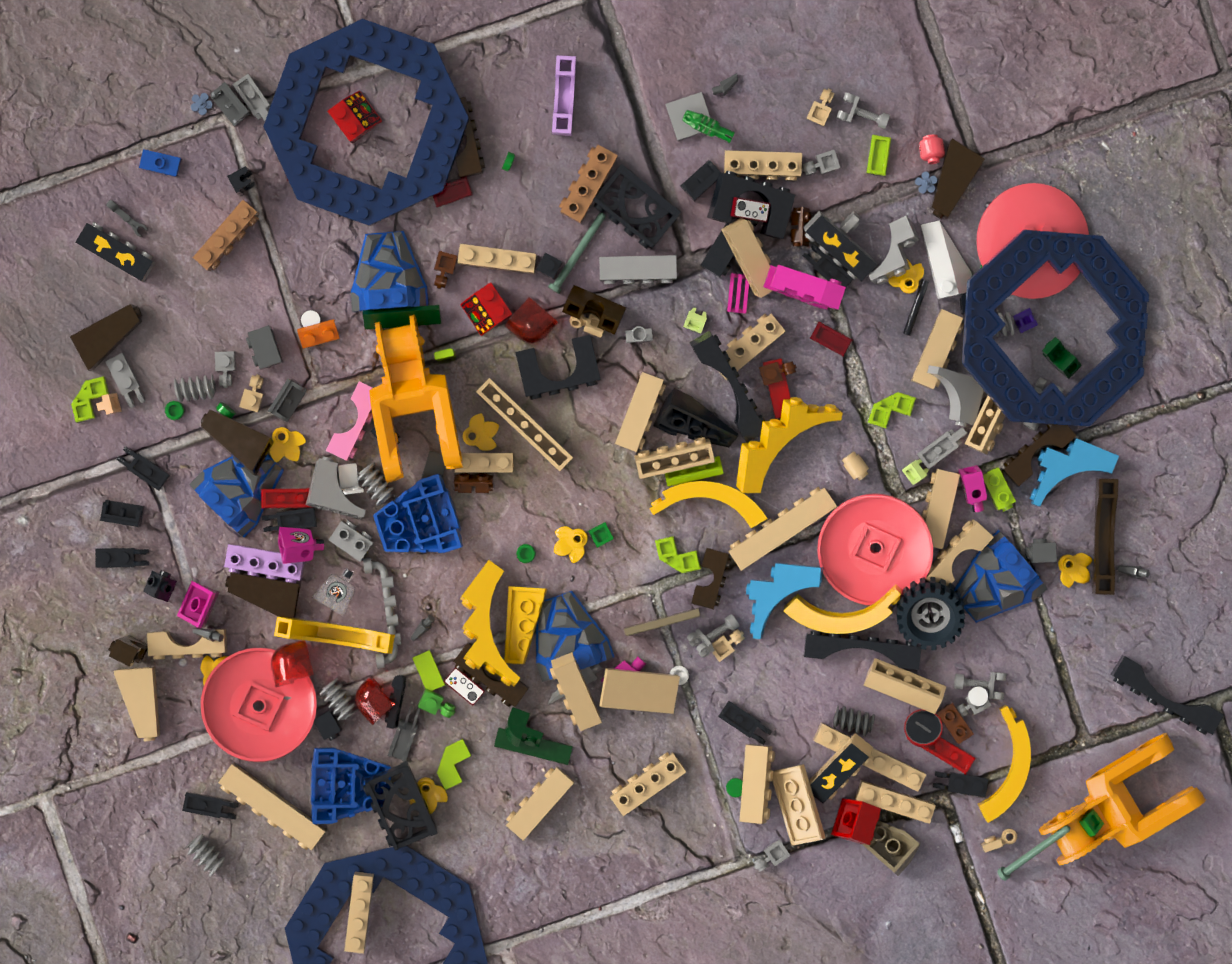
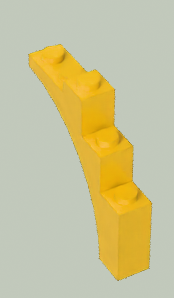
(775, 434)
(484, 650)

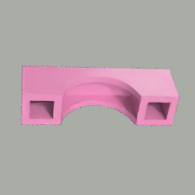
(344, 444)

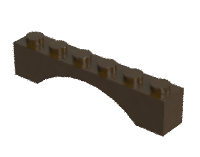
(1104, 530)

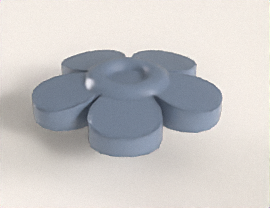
(200, 104)
(926, 183)

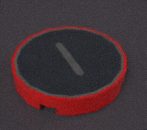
(923, 728)

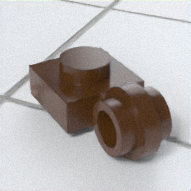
(445, 264)
(772, 374)

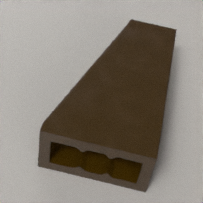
(955, 176)
(102, 337)
(240, 441)
(269, 594)

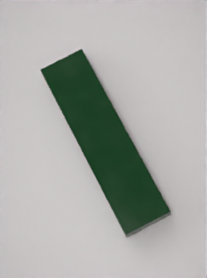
(400, 316)
(547, 749)

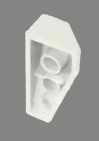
(946, 264)

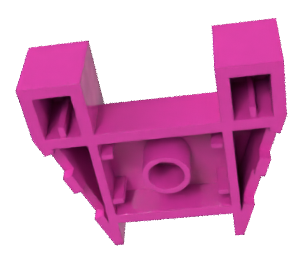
(805, 287)

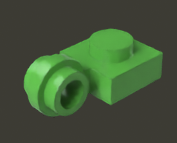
(432, 702)

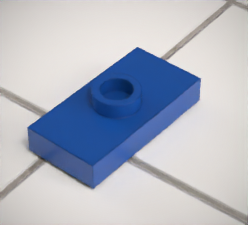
(160, 163)

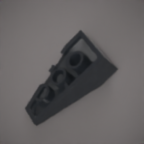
(688, 417)

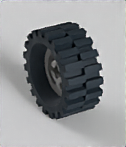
(916, 621)

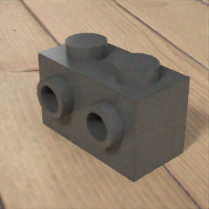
(264, 347)
(1041, 551)

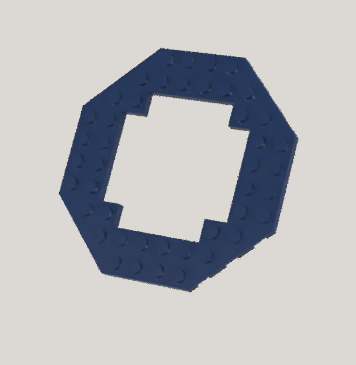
(296, 97)
(997, 372)
(405, 869)

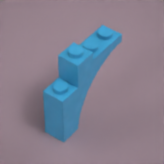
(1058, 466)
(768, 594)

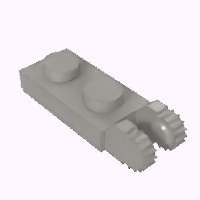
(125, 378)

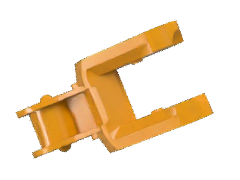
(406, 391)
(1116, 806)

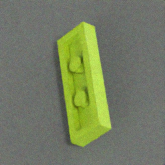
(694, 473)

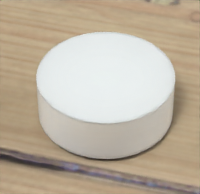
(310, 318)
(682, 672)
(977, 696)

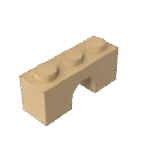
(487, 462)

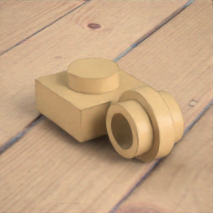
(819, 112)
(590, 324)
(252, 399)
(723, 646)
(993, 843)

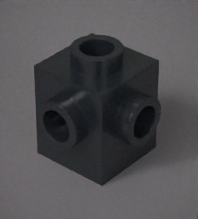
(160, 585)

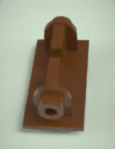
(800, 217)
(463, 483)
(955, 723)

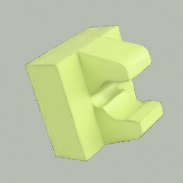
(695, 321)
(915, 472)

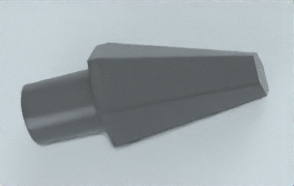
(725, 85)
(1134, 571)
(423, 627)
(209, 634)

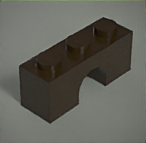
(583, 301)
(708, 595)

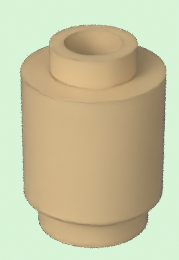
(855, 466)

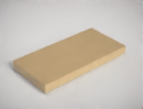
(639, 690)
(798, 805)

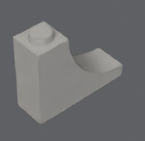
(963, 393)
(326, 492)

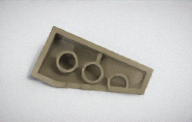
(892, 847)

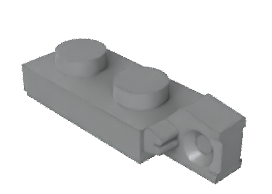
(252, 97)
(941, 447)

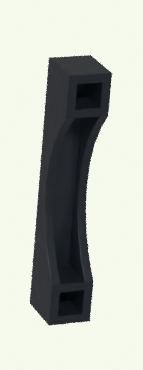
(710, 354)
(822, 646)
(1132, 674)

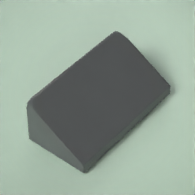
(434, 465)

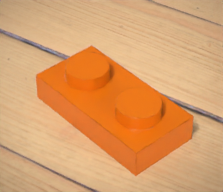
(318, 333)

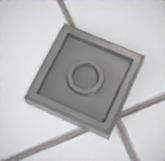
(677, 110)

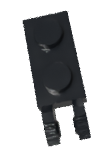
(828, 268)
(145, 469)
(293, 519)
(119, 557)
(397, 698)
(743, 721)
(963, 784)
(207, 805)

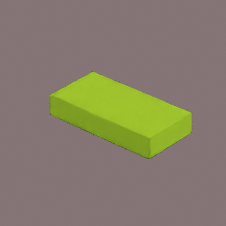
(878, 155)
(444, 354)
(428, 671)

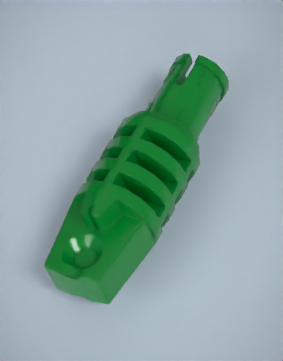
(707, 125)

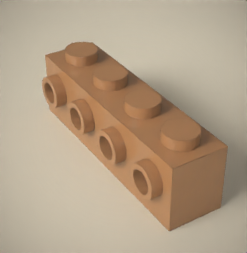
(589, 183)
(226, 235)

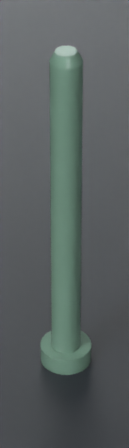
(577, 253)
(1004, 873)

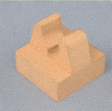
(109, 404)

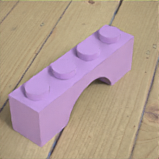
(564, 95)

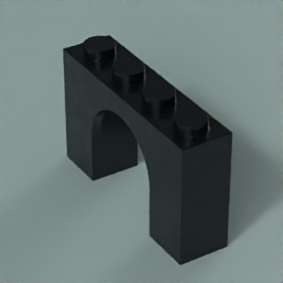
(731, 186)
(585, 371)

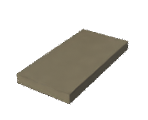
(663, 621)

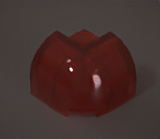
(531, 322)
(290, 663)
(372, 700)

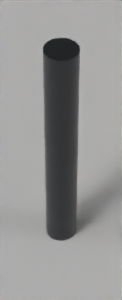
(916, 306)

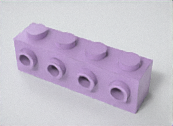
(263, 562)

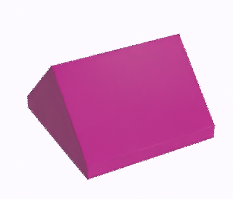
(197, 604)

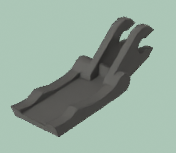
(404, 736)

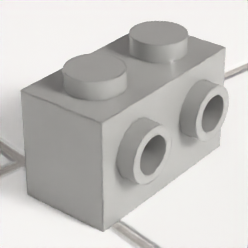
(351, 540)

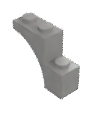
(895, 263)

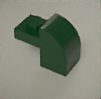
(1061, 358)
(517, 730)

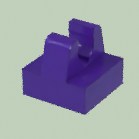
(1025, 320)

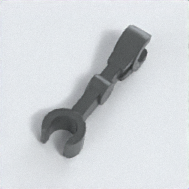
(135, 225)

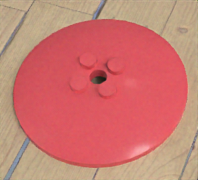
(1036, 209)
(847, 554)
(249, 733)

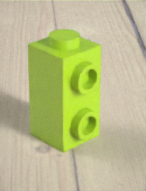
(998, 489)

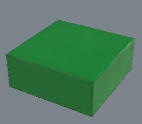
(601, 534)
(1091, 822)

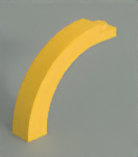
(740, 502)
(841, 623)
(334, 634)
(1017, 776)

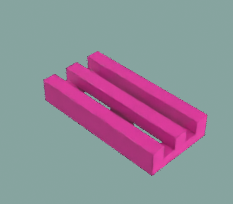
(737, 310)

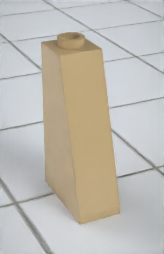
(140, 698)

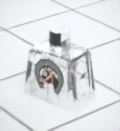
(337, 592)

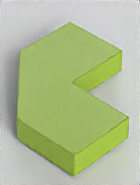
(82, 403)
(882, 410)
(668, 554)
(447, 770)

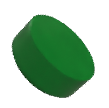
(508, 161)
(174, 410)
(225, 410)
(526, 553)
(734, 787)

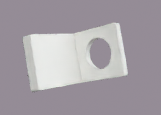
(348, 479)

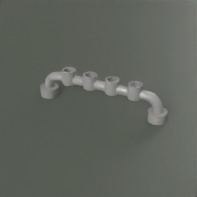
(389, 603)

